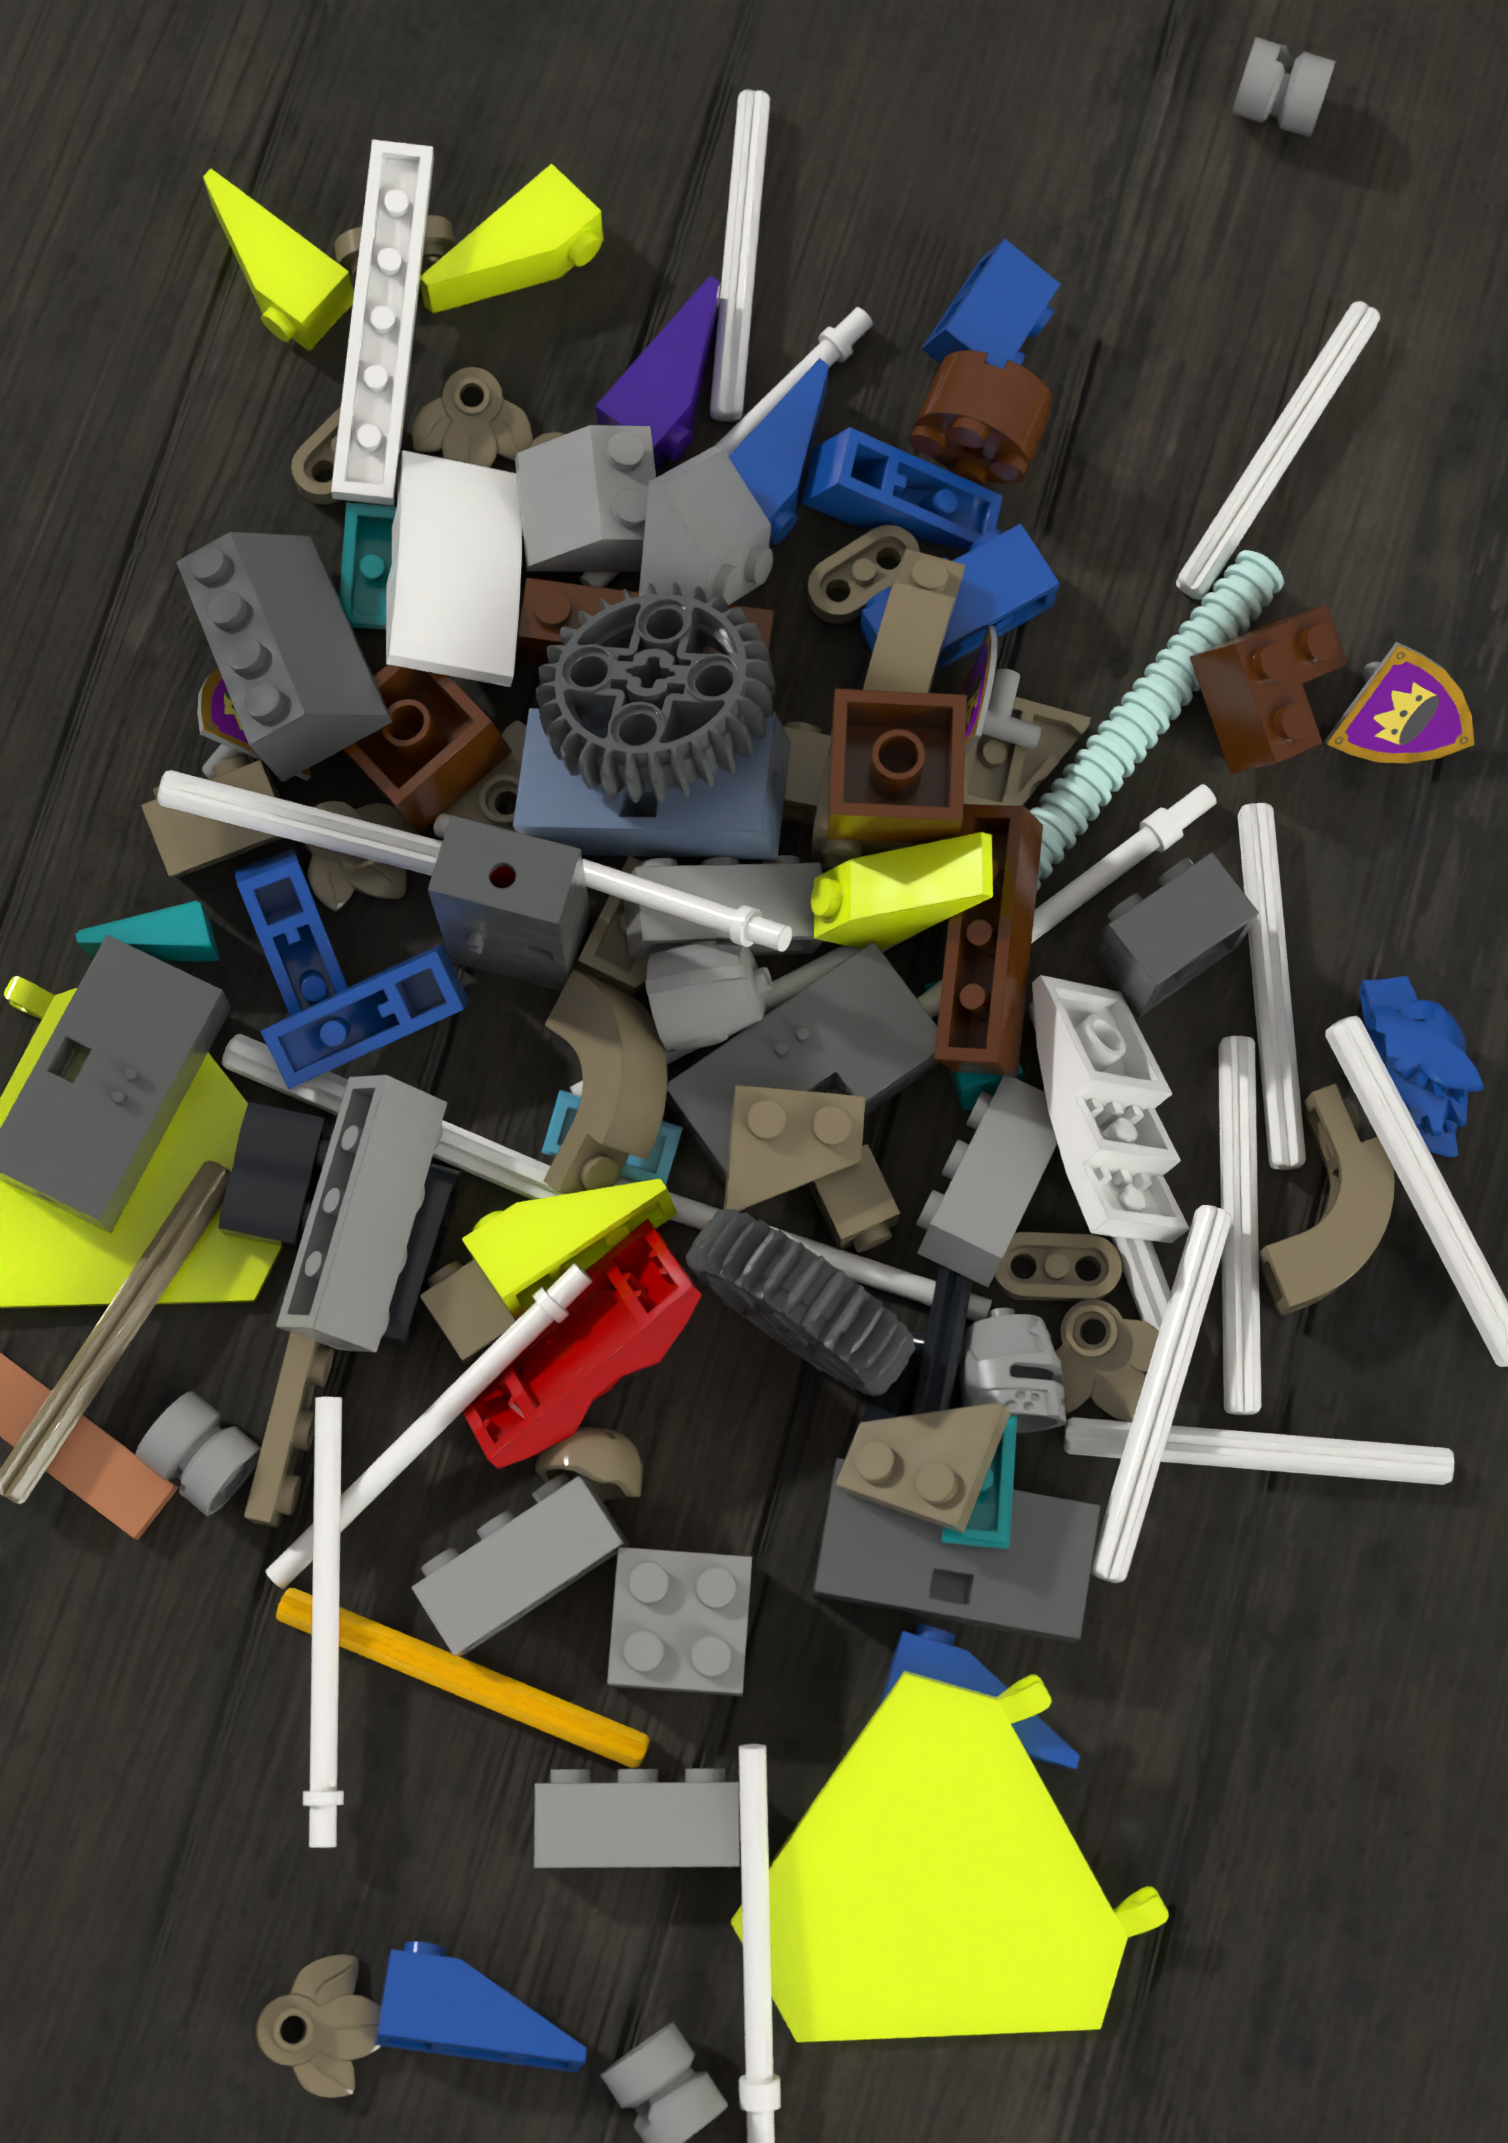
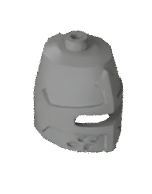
(705, 993)
(1016, 1366)

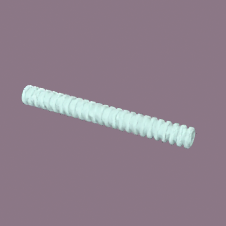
(1150, 707)

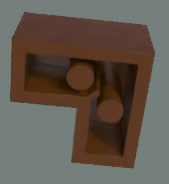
(1258, 688)

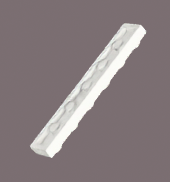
(382, 323)

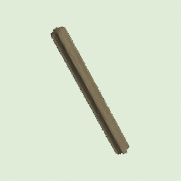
(113, 1332)

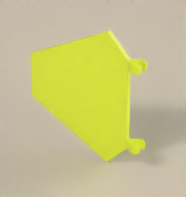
(68, 1262)
(942, 1884)

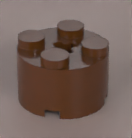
(983, 418)

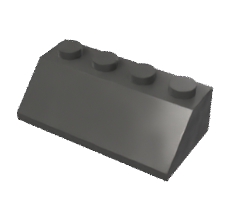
(283, 648)

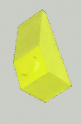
(520, 245)
(290, 278)
(901, 891)
(545, 1236)

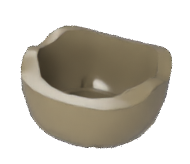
(601, 1456)

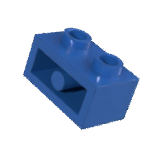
(996, 308)

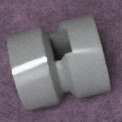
(1283, 87)
(194, 1448)
(664, 2088)

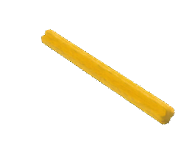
(474, 1682)

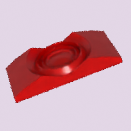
(612, 1329)

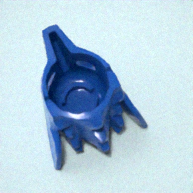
(1423, 1056)

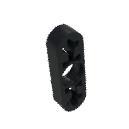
(423, 1254)

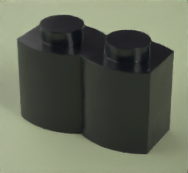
(274, 1175)

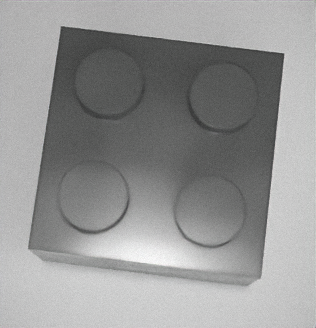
(1174, 932)

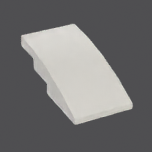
(454, 570)
(1103, 1111)

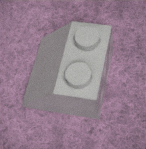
(586, 499)
(704, 531)

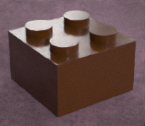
(431, 748)
(896, 766)

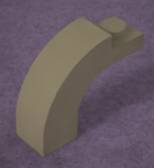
(914, 624)
(621, 1083)
(1355, 1218)

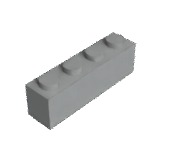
(362, 1214)

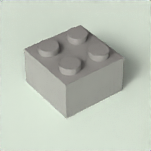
(679, 1621)

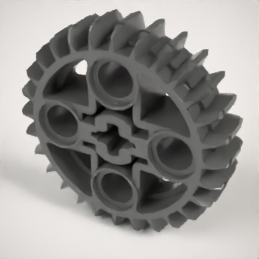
(649, 684)
(801, 1301)

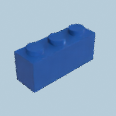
(1000, 587)

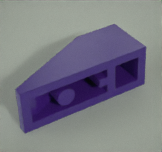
(667, 378)

